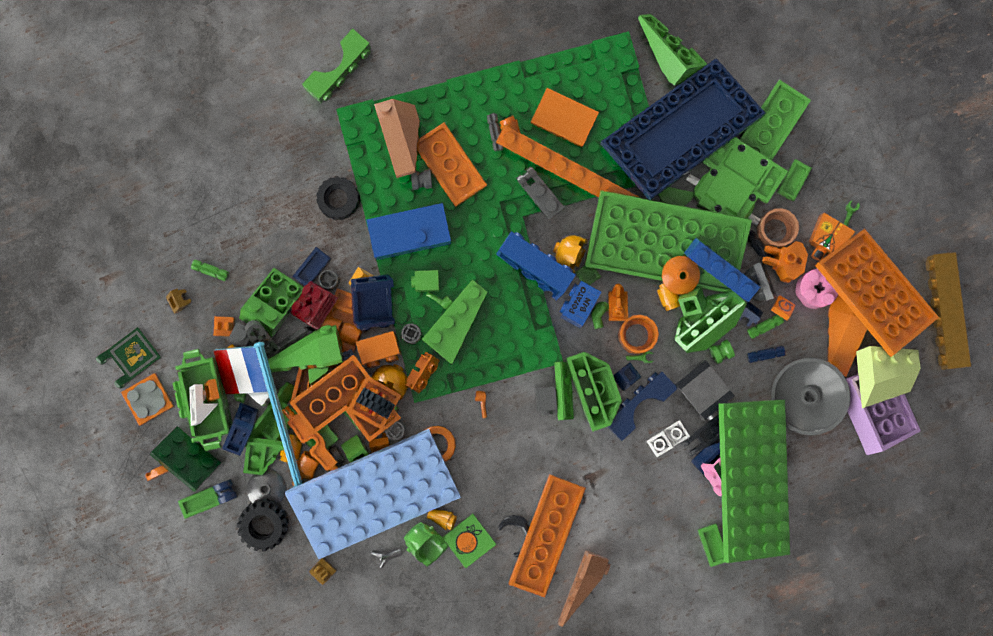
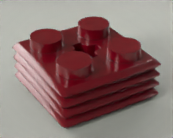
(313, 305)

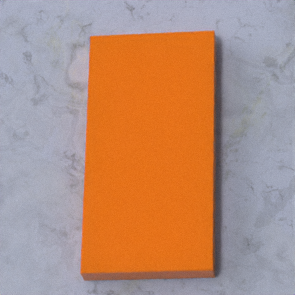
(450, 164)

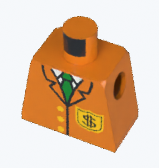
(828, 236)

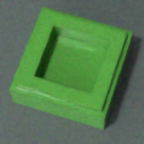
(588, 275)

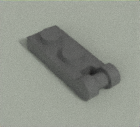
(540, 194)

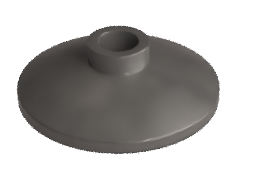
(275, 485)

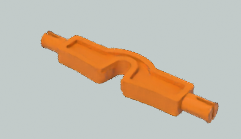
(304, 434)

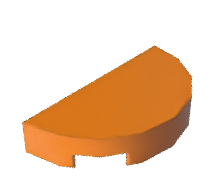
(156, 473)

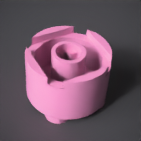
(809, 296)

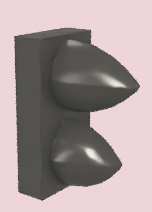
(759, 273)

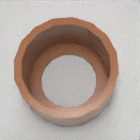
(789, 221)

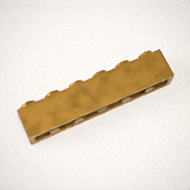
(948, 305)

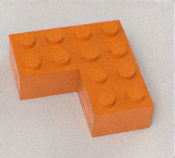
(332, 397)

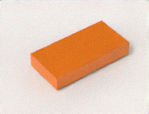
(211, 390)

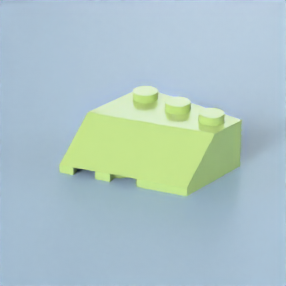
(886, 376)

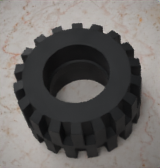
(258, 540)

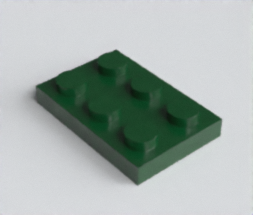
(185, 459)

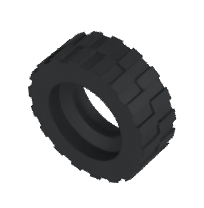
(323, 198)

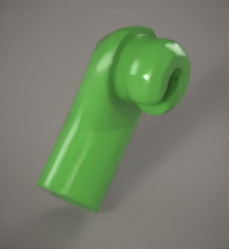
(597, 313)

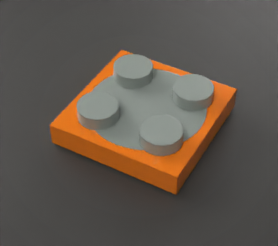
(147, 399)

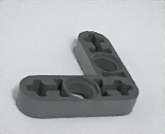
(264, 335)

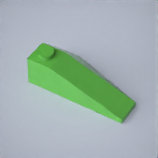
(673, 57)
(318, 348)

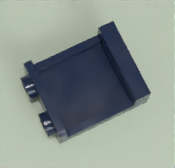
(372, 302)

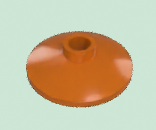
(671, 275)

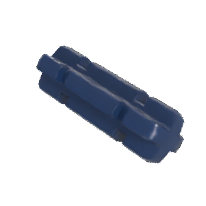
(766, 354)

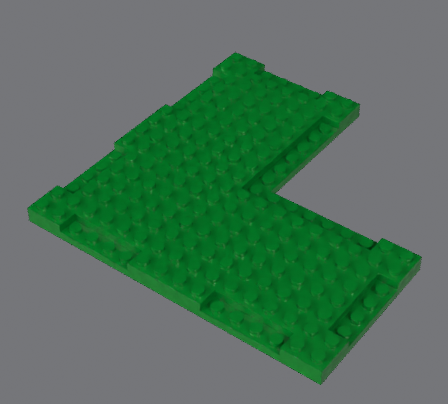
(514, 322)

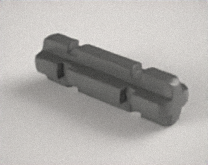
(494, 130)

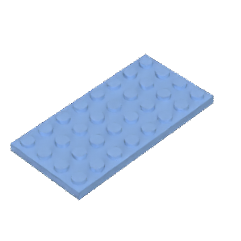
(373, 494)

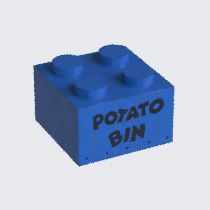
(580, 305)

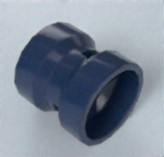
(225, 496)

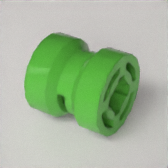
(721, 351)

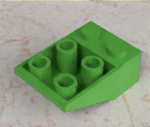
(272, 301)

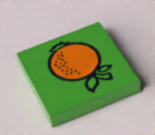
(469, 540)

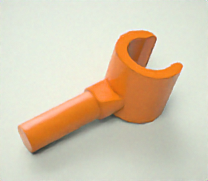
(481, 397)

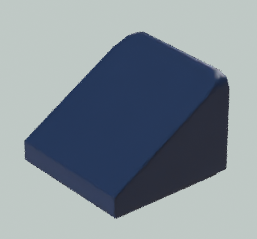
(626, 376)

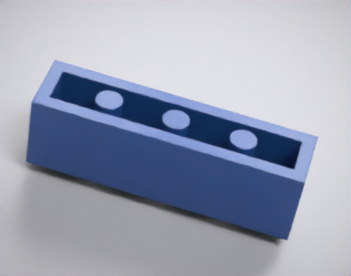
(721, 270)

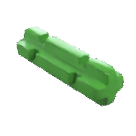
(209, 270)
(765, 326)
(179, 399)

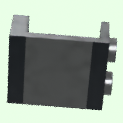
(704, 390)

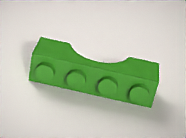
(323, 83)

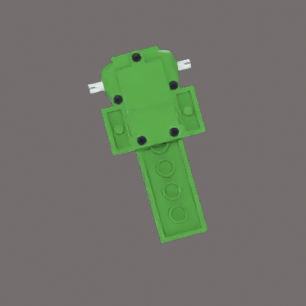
(745, 167)

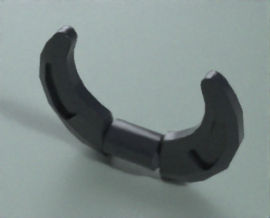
(518, 521)

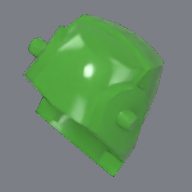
(425, 543)

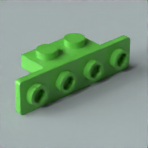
(266, 423)

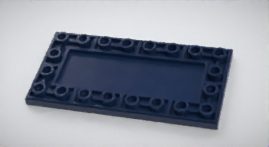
(682, 129)

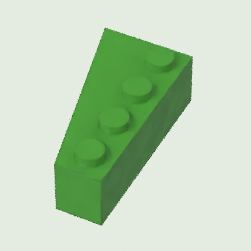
(453, 326)

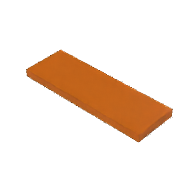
(547, 536)

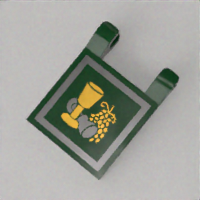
(132, 355)

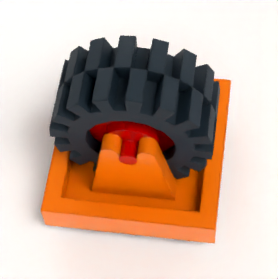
(374, 402)

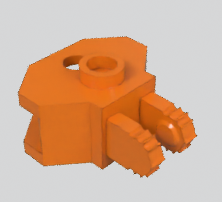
(787, 260)

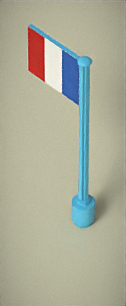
(249, 372)

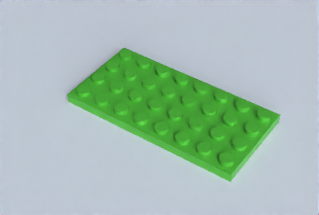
(642, 235)
(754, 480)

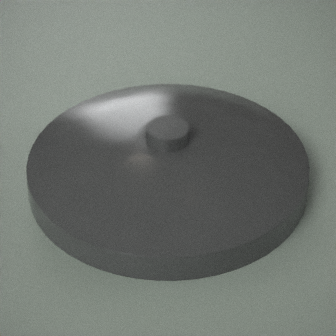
(813, 395)

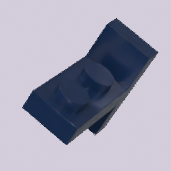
(240, 429)

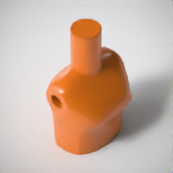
(307, 465)

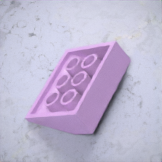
(882, 423)

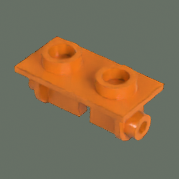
(618, 303)
(419, 380)

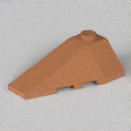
(400, 130)

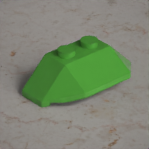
(704, 329)
(595, 389)

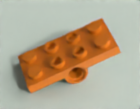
(342, 317)

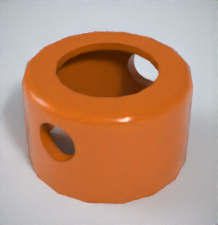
(650, 326)
(449, 437)

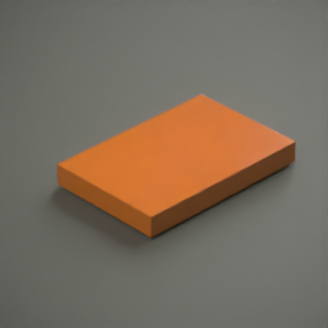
(564, 117)

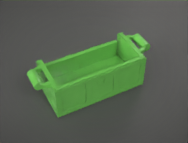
(219, 420)

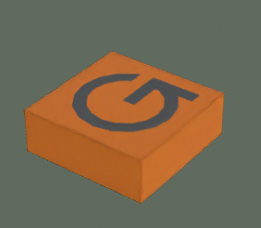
(783, 307)

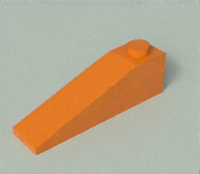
(844, 334)

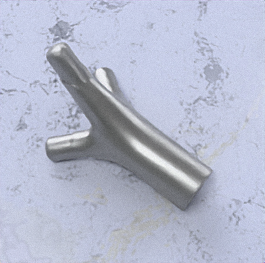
(386, 556)

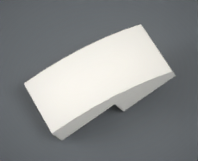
(668, 438)

